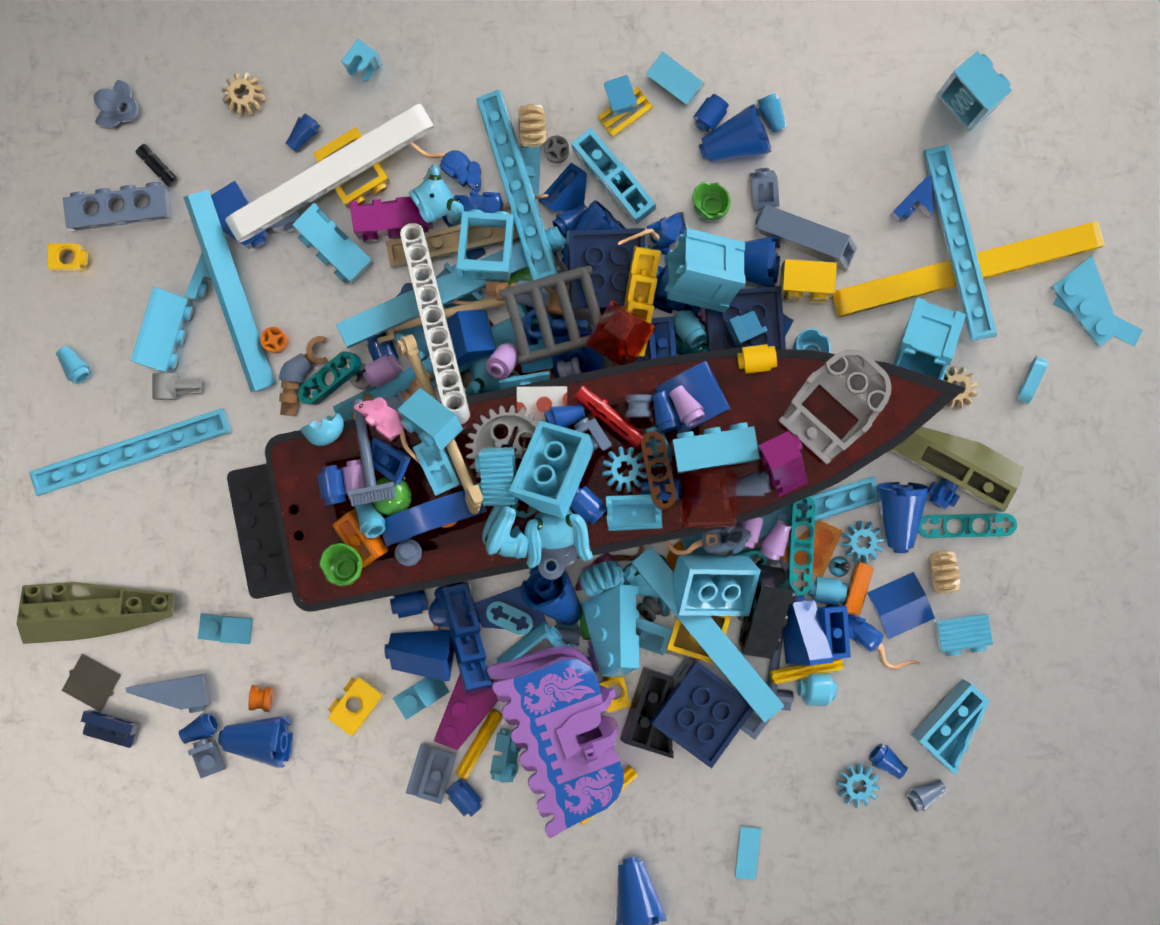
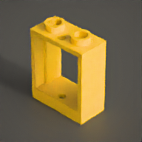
(375, 186)

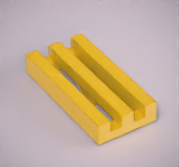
(607, 124)

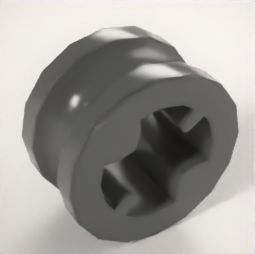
(649, 609)

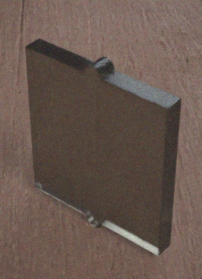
(91, 682)

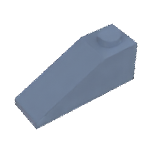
(179, 693)

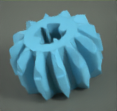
(617, 464)
(862, 551)
(601, 577)
(857, 776)

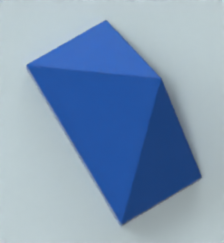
(566, 190)

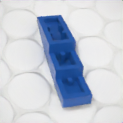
(466, 638)

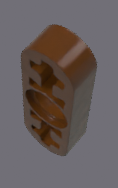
(662, 450)

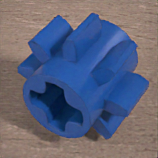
(943, 494)

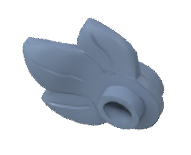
(112, 105)
(562, 558)

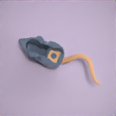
(718, 541)

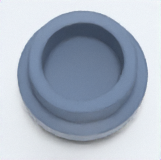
(408, 552)

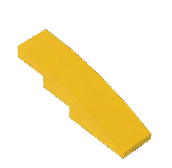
(642, 283)

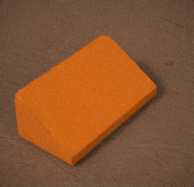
(349, 532)
(858, 587)

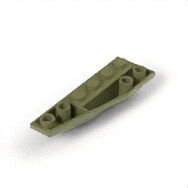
(964, 463)
(86, 611)

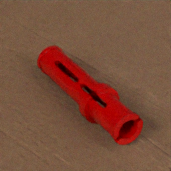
(609, 416)

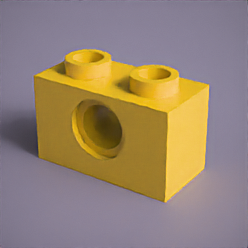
(351, 720)

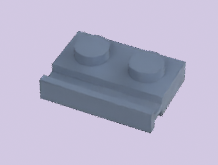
(431, 773)

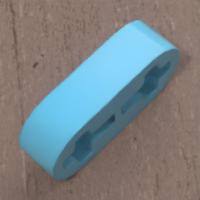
(1032, 379)
(512, 612)

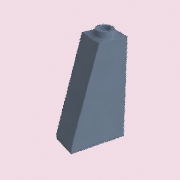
(806, 236)

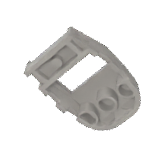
(856, 384)

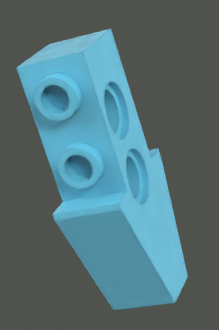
(613, 176)

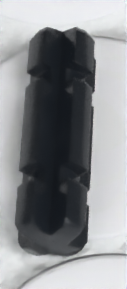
(156, 165)

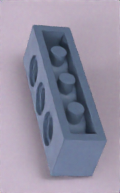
(157, 208)

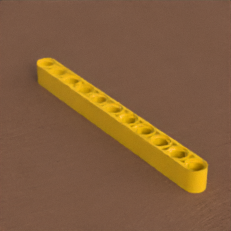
(991, 262)

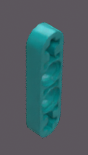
(966, 528)
(805, 545)

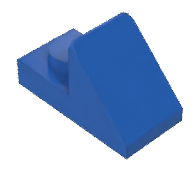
(920, 197)
(389, 460)

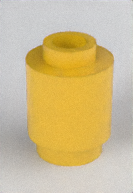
(757, 358)

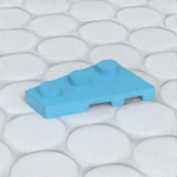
(1087, 301)

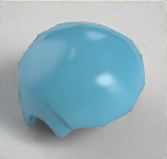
(812, 340)
(323, 433)

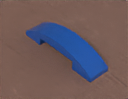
(427, 517)

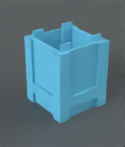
(705, 270)
(929, 339)

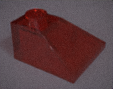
(620, 334)
(709, 498)

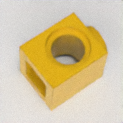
(56, 253)
(623, 700)

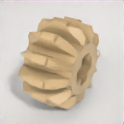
(238, 86)
(532, 125)
(964, 381)
(944, 572)

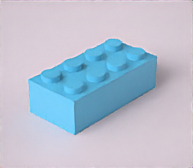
(974, 90)

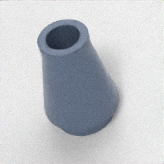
(753, 484)
(924, 796)

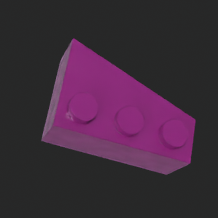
(385, 218)
(783, 462)
(464, 714)

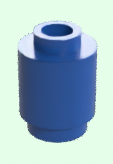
(710, 113)
(378, 350)
(331, 485)
(587, 505)
(409, 604)
(464, 798)

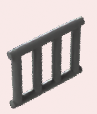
(534, 289)

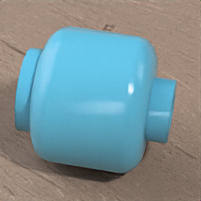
(817, 689)

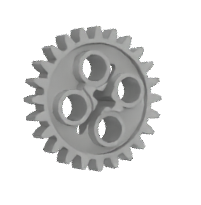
(485, 433)

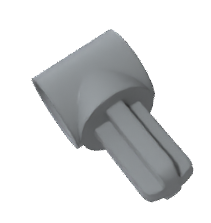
(168, 386)

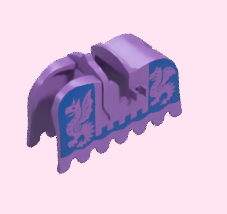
(566, 738)

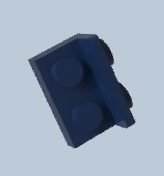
(109, 728)

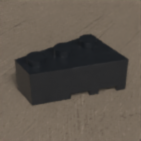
(768, 613)
(648, 698)

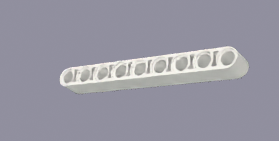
(329, 173)
(421, 269)

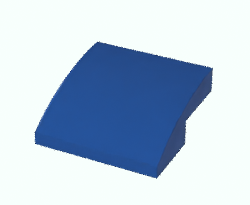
(661, 341)
(702, 387)

